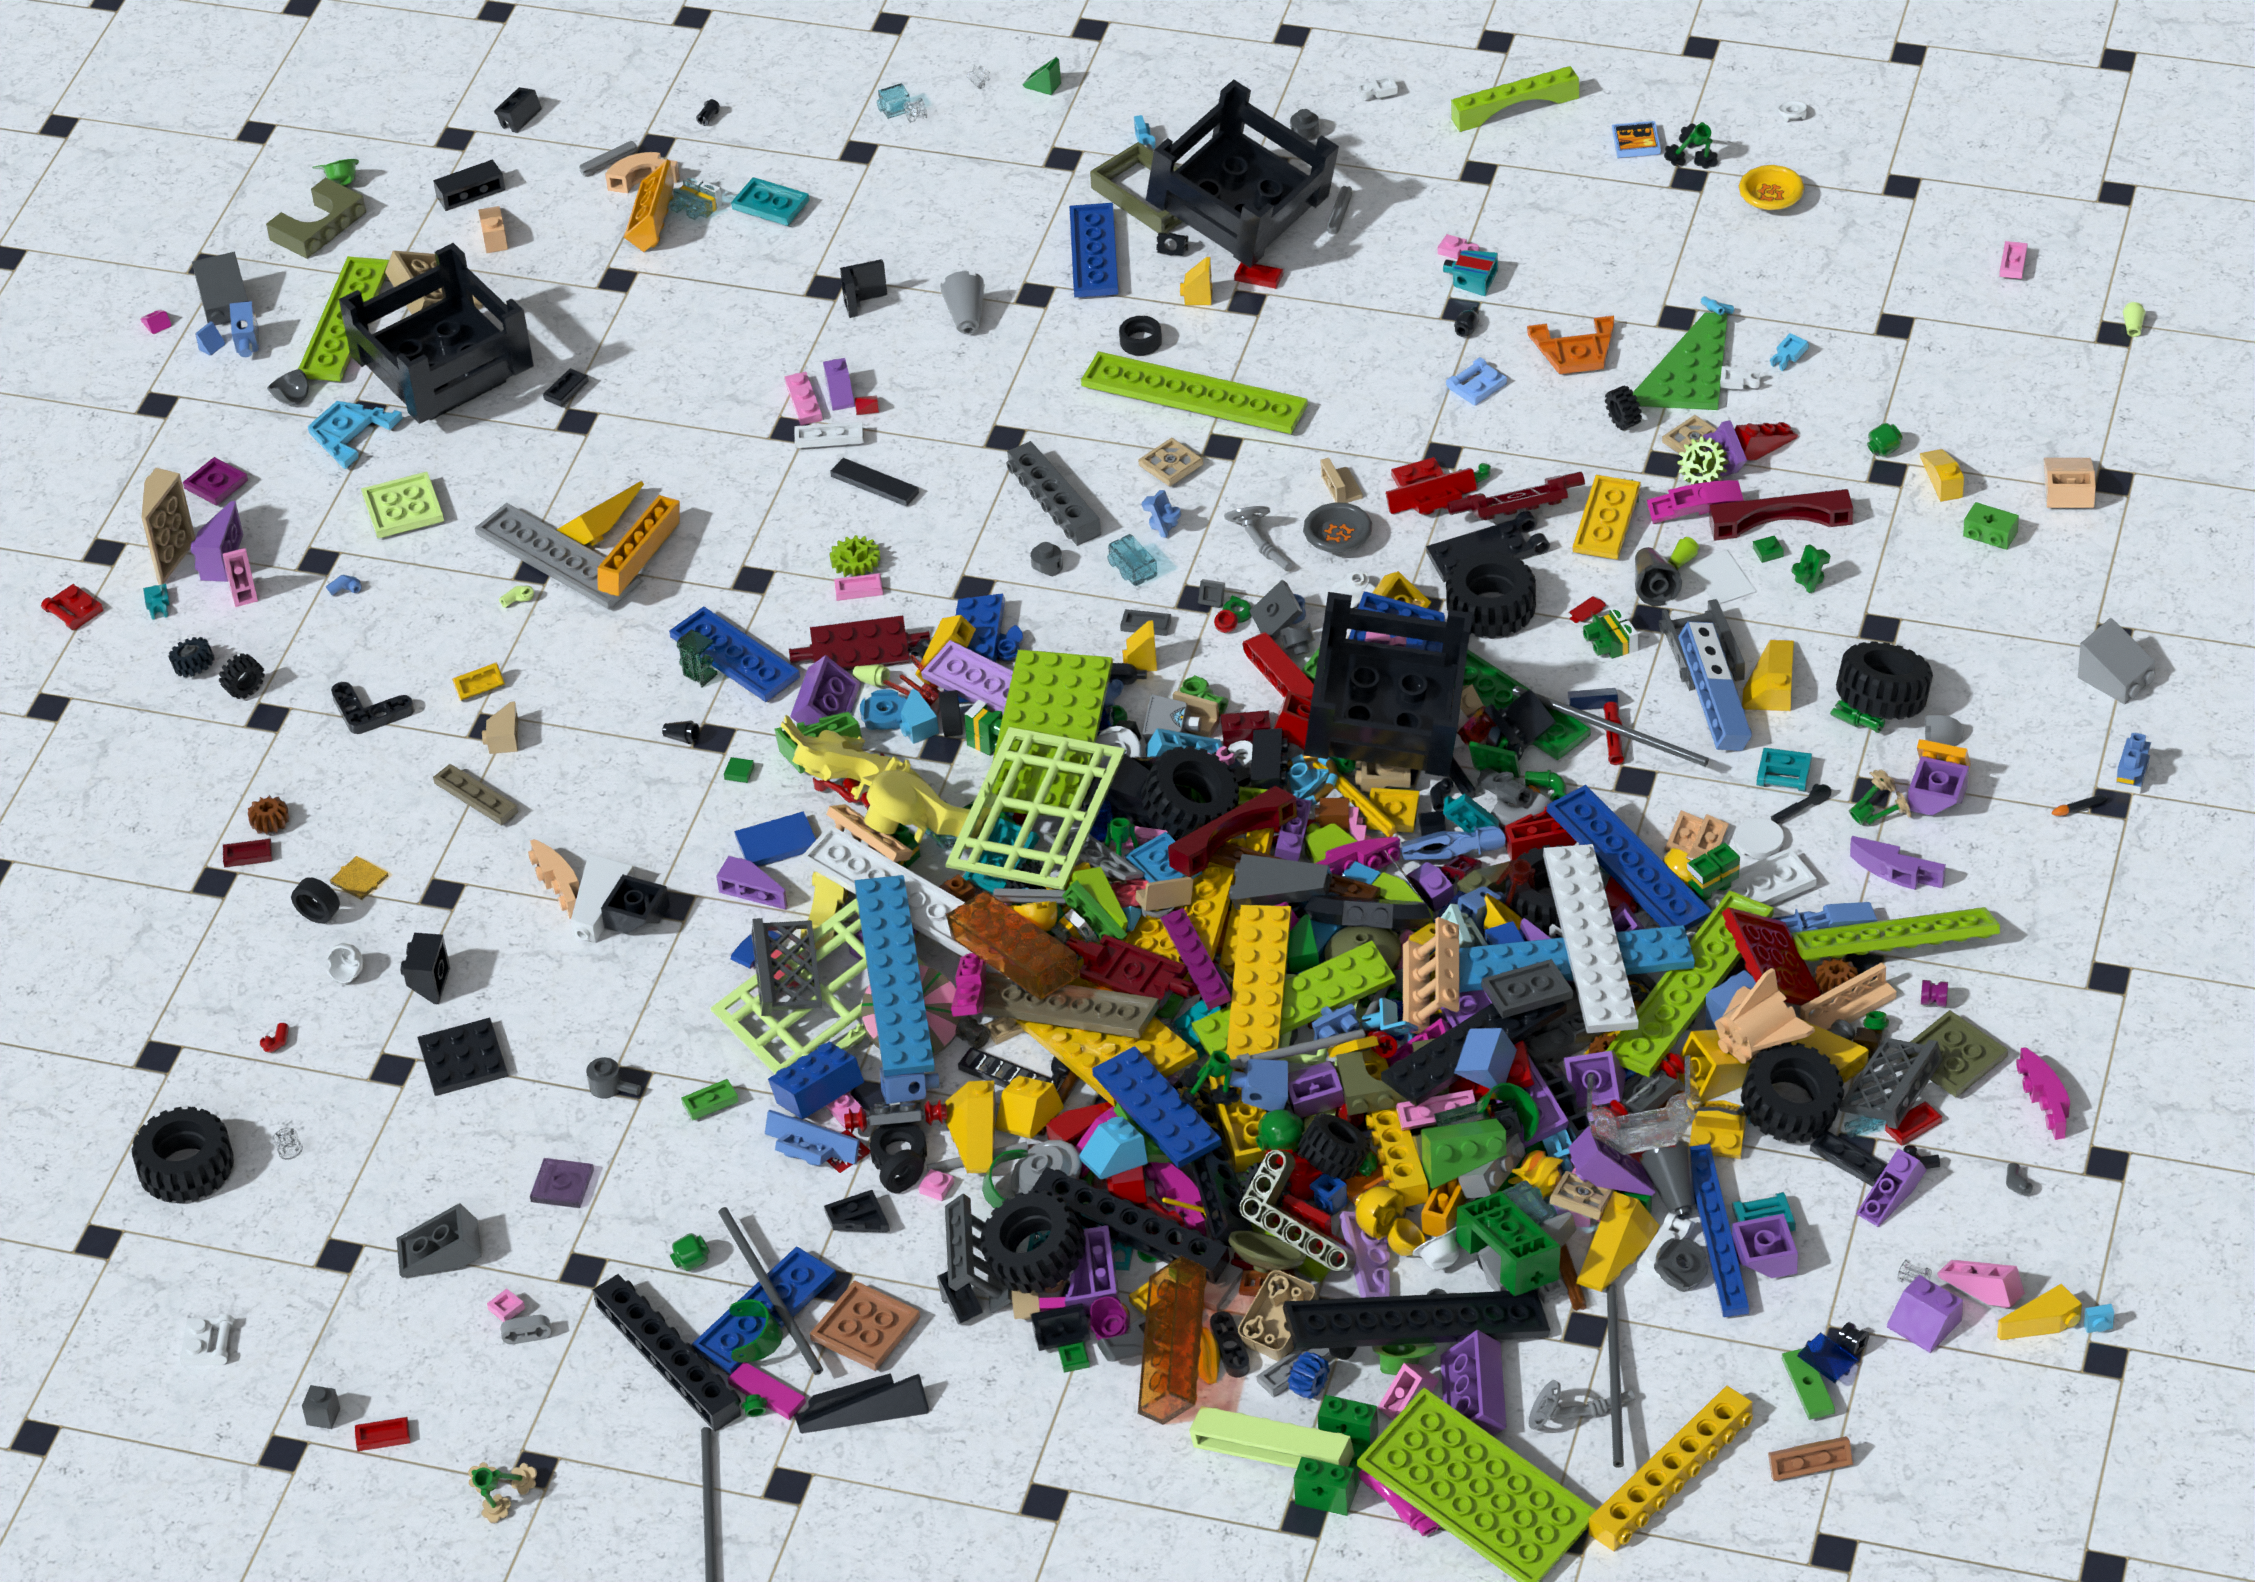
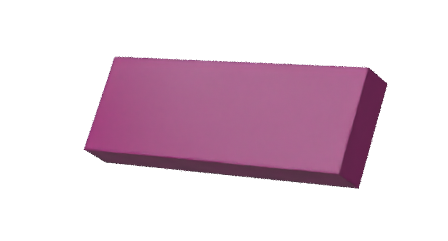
(778, 1396)

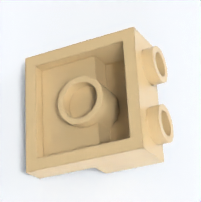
(1379, 775)

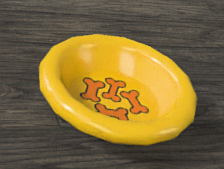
(1771, 187)

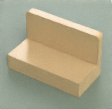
(1340, 482)
(1202, 708)
(1165, 894)

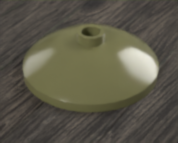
(1357, 935)
(1265, 1251)

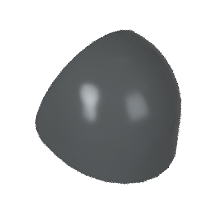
(290, 387)

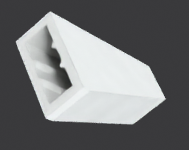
(596, 884)

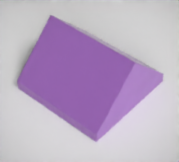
(1607, 1073)

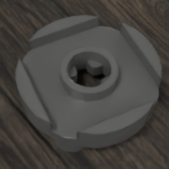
(1672, 1273)

